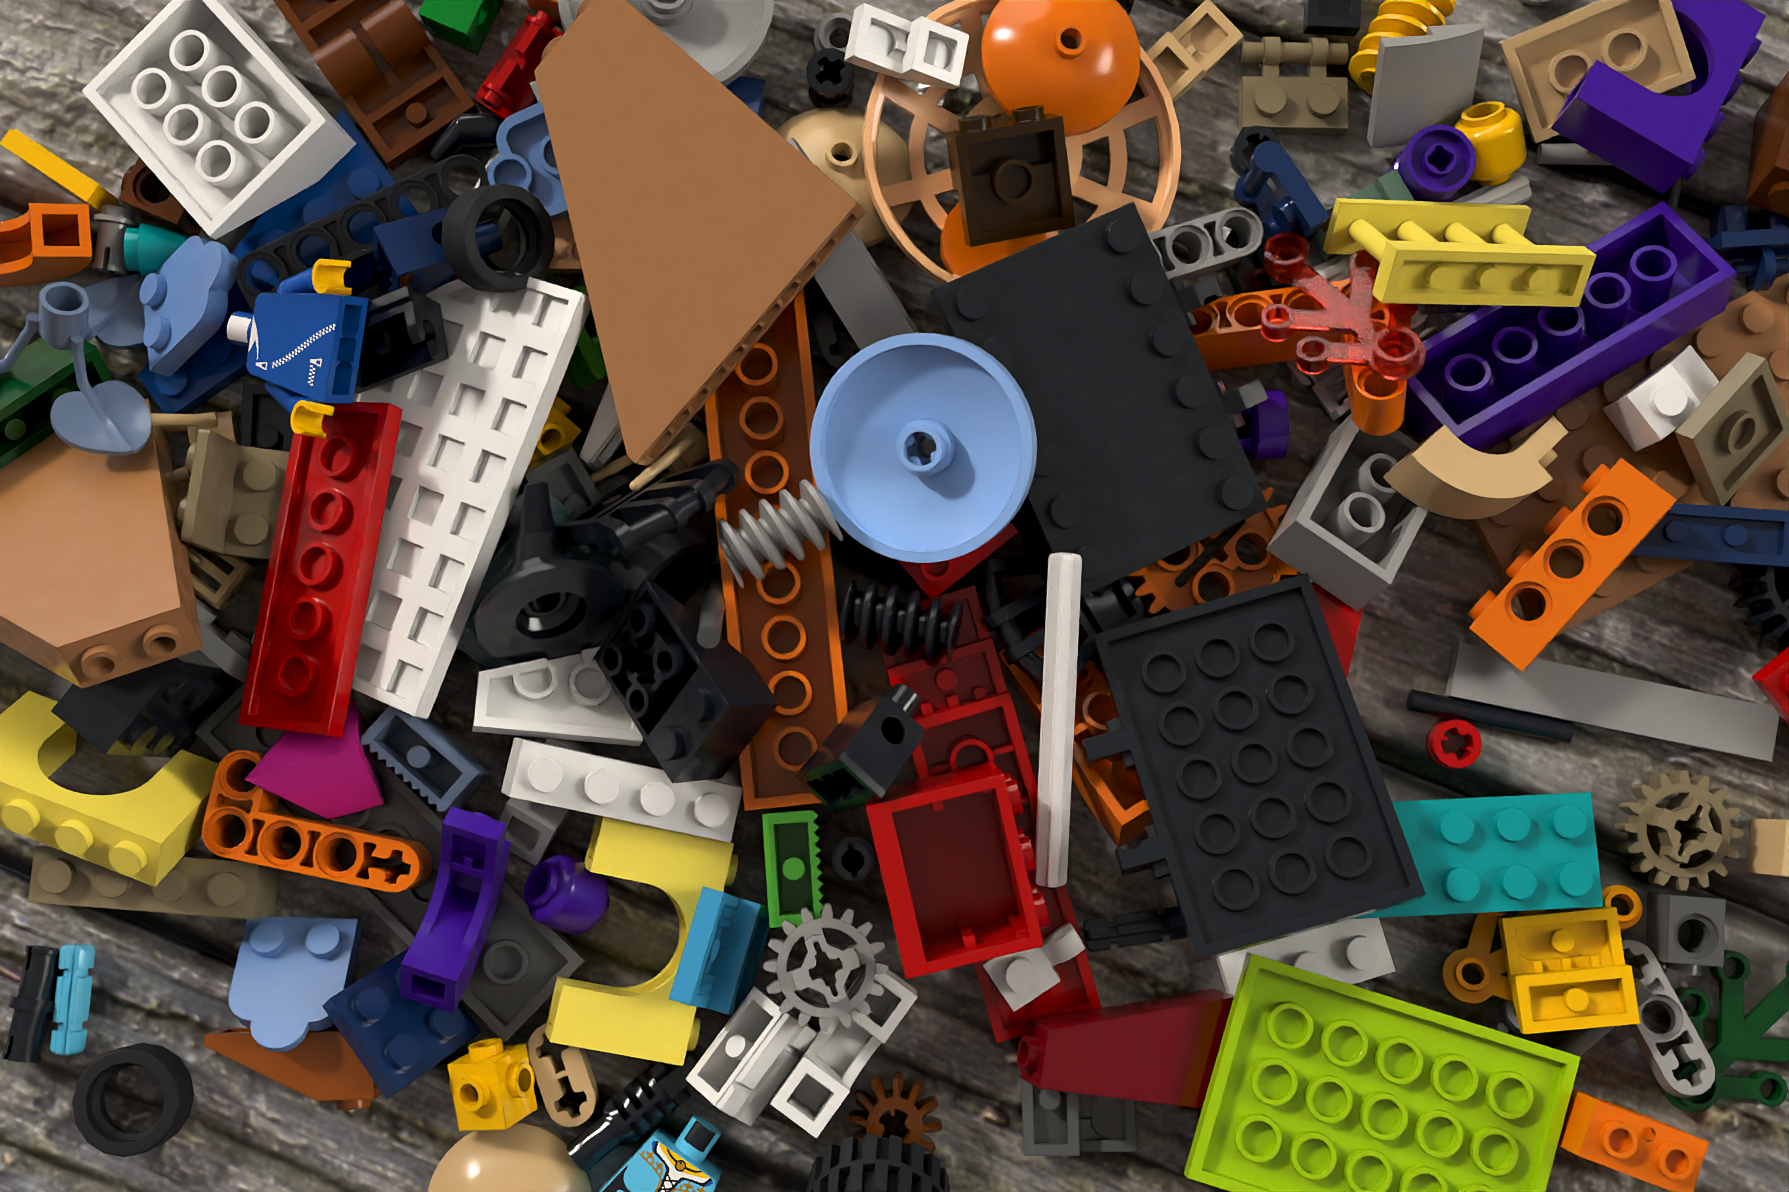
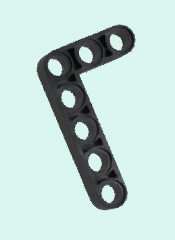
(336, 226)

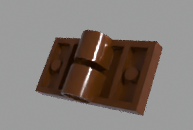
(381, 70)

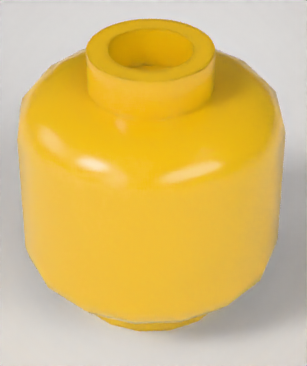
(1496, 139)

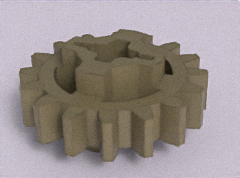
(1697, 814)

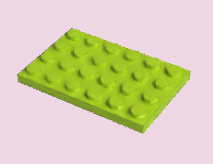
(1372, 1095)

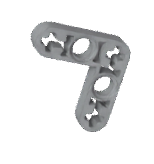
(1661, 1064)

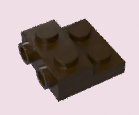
(1011, 175)

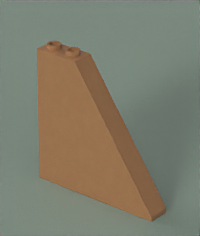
(680, 213)
(94, 561)

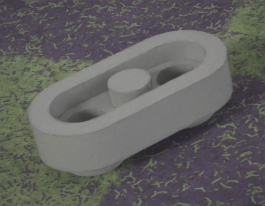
(228, 651)

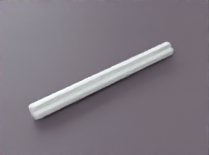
(1057, 718)

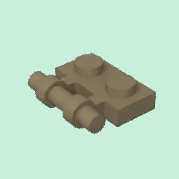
(1294, 104)

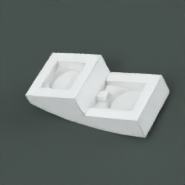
(906, 49)

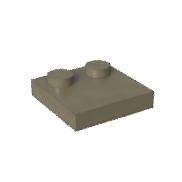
(1734, 429)

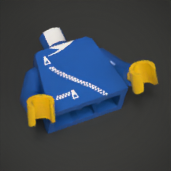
(305, 342)

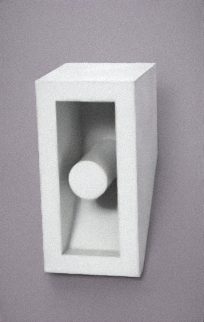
(1661, 399)

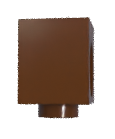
(140, 194)

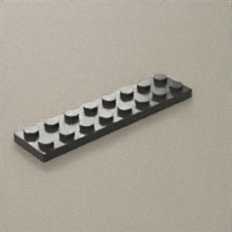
(519, 954)

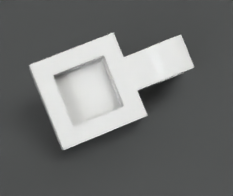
(1031, 971)

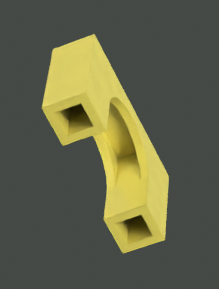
(126, 832)
(642, 1018)

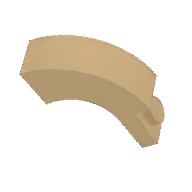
(1471, 484)

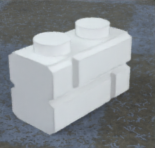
(751, 1057)

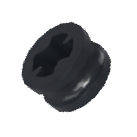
(1251, 134)

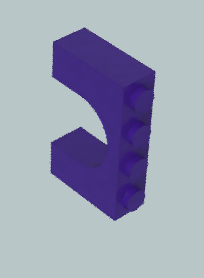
(1659, 134)

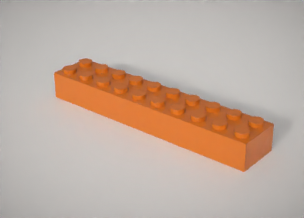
(791, 616)

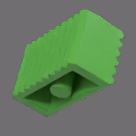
(792, 865)

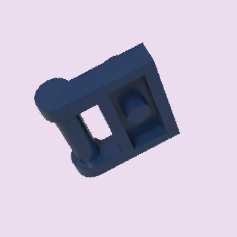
(1291, 206)

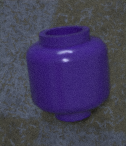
(566, 895)

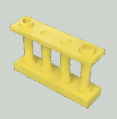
(1457, 253)

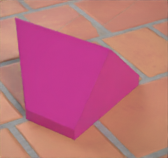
(323, 772)

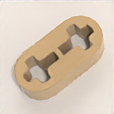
(552, 1084)

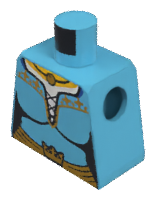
(670, 1163)

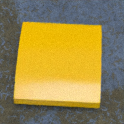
(1568, 970)

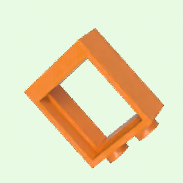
(1632, 1143)

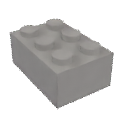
(1347, 519)

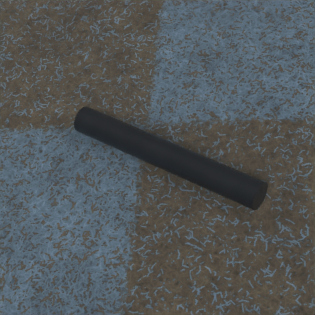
(1490, 716)

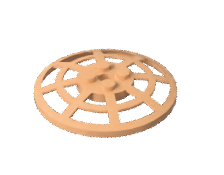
(924, 187)

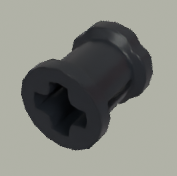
(834, 68)

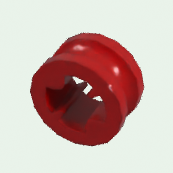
(1456, 727)

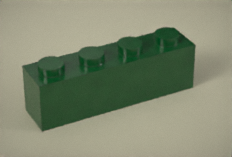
(31, 389)

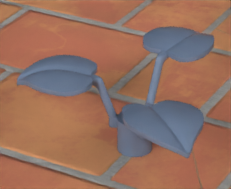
(112, 414)

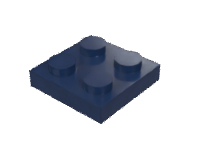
(394, 1034)

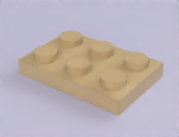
(1627, 35)

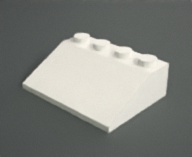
(217, 115)

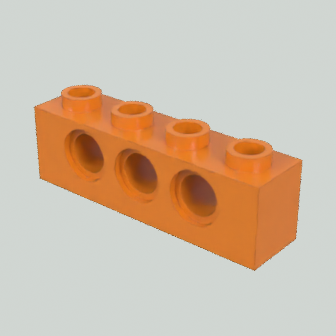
(1639, 507)

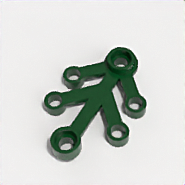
(1737, 1039)

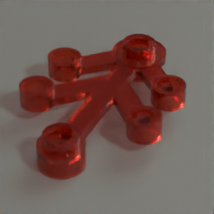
(1388, 352)

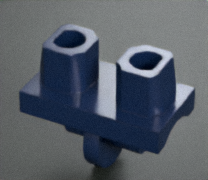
(1759, 248)

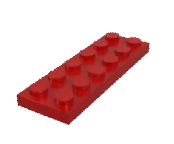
(321, 572)

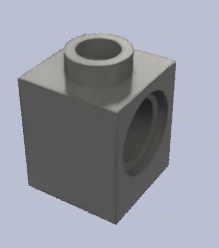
(1707, 924)

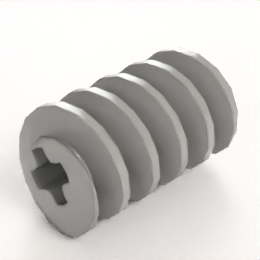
(777, 532)

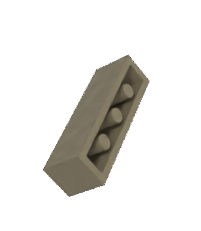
(192, 887)

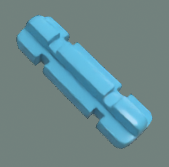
(72, 999)

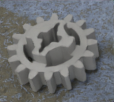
(801, 976)

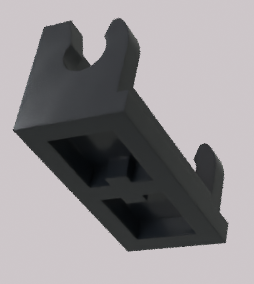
(400, 337)

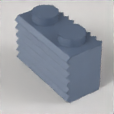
(426, 758)

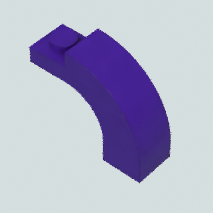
(459, 911)

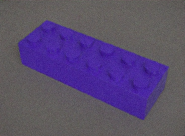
(1524, 362)

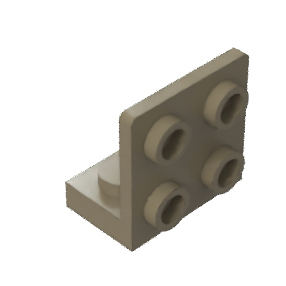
(231, 497)

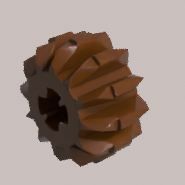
(892, 1099)

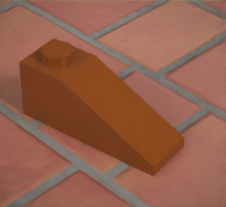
(318, 1067)

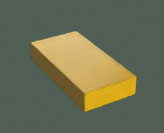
(57, 170)

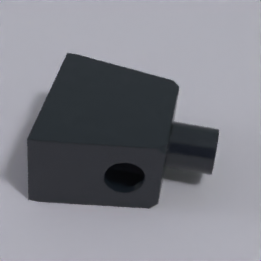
(864, 751)

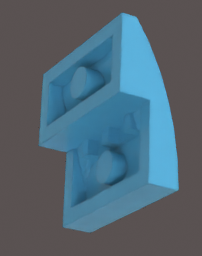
(721, 952)

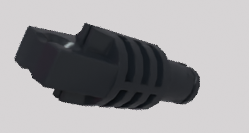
(634, 1111)

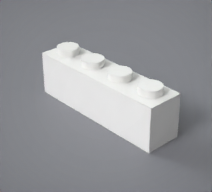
(620, 790)

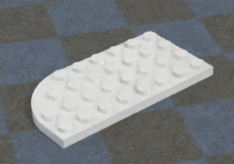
(456, 476)

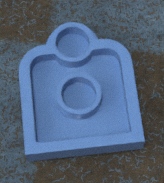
(529, 159)
(186, 302)
(288, 973)

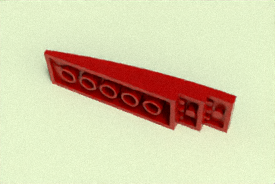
(971, 723)

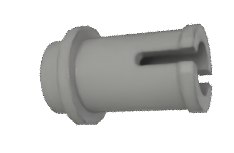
(110, 239)

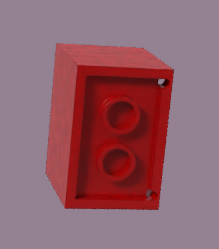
(957, 869)

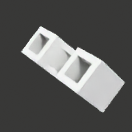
(837, 1056)

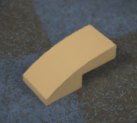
(1194, 48)

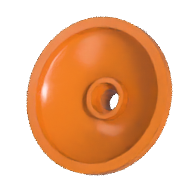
(1031, 66)

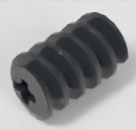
(900, 623)

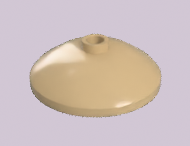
(839, 132)
(510, 1161)

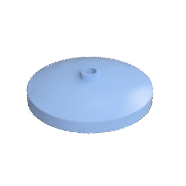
(873, 458)

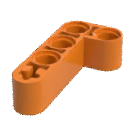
(318, 838)

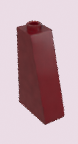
(1130, 1051)

